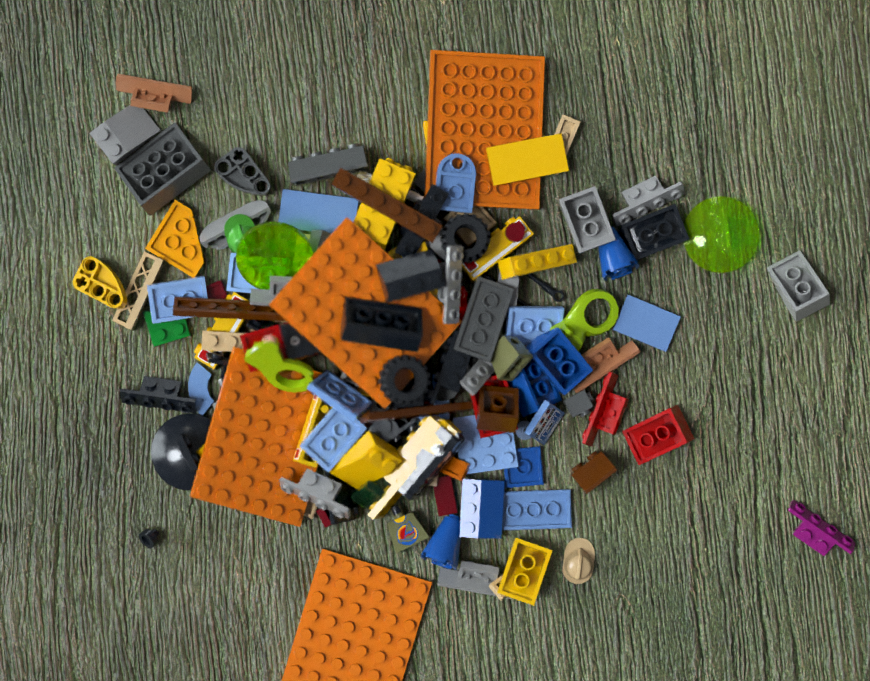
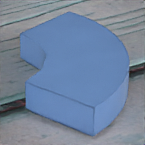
(198, 388)

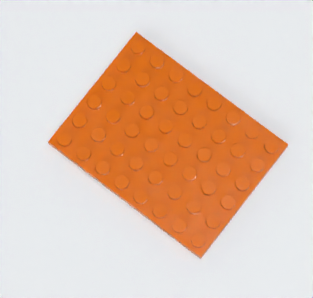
(480, 105)
(316, 299)
(254, 445)
(356, 622)

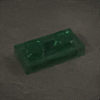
(367, 494)

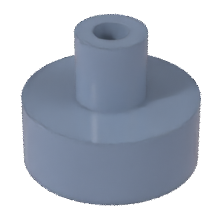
(520, 433)

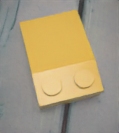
(367, 460)
(524, 571)

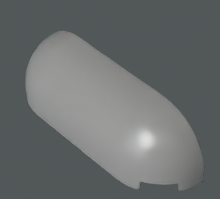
(213, 234)

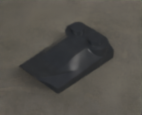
(654, 232)

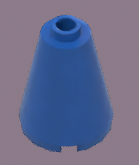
(616, 258)
(445, 544)

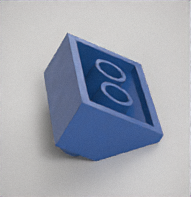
(559, 360)
(534, 389)
(482, 508)

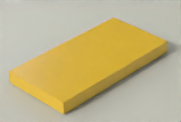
(527, 159)

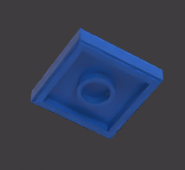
(528, 471)

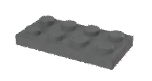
(483, 319)

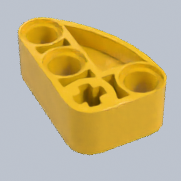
(103, 277)

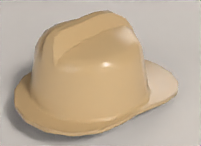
(578, 560)

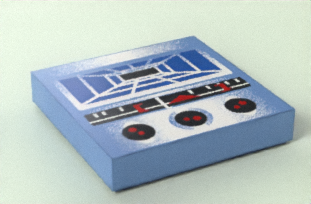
(544, 422)

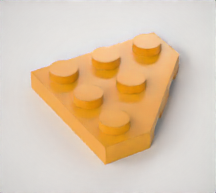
(178, 240)

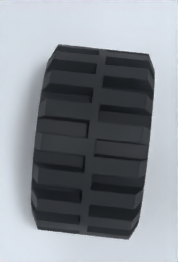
(472, 223)
(420, 383)

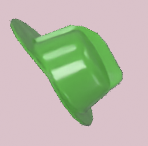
(235, 228)

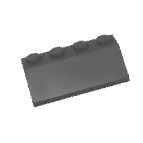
(326, 166)

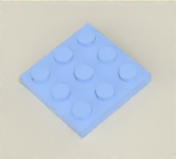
(485, 453)

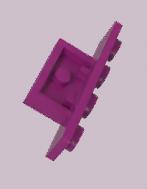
(817, 532)

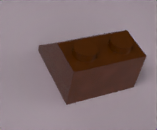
(498, 408)
(592, 471)

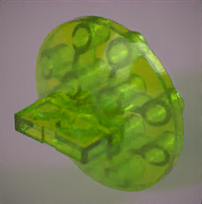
(721, 234)
(271, 251)

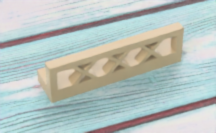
(142, 298)

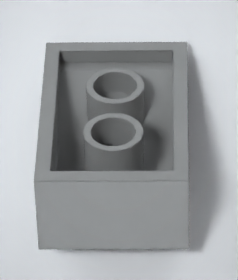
(124, 133)
(586, 219)
(799, 286)

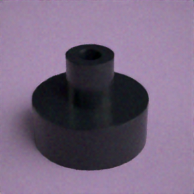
(149, 537)

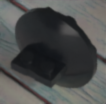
(176, 447)

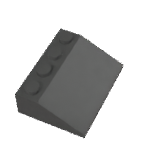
(162, 169)

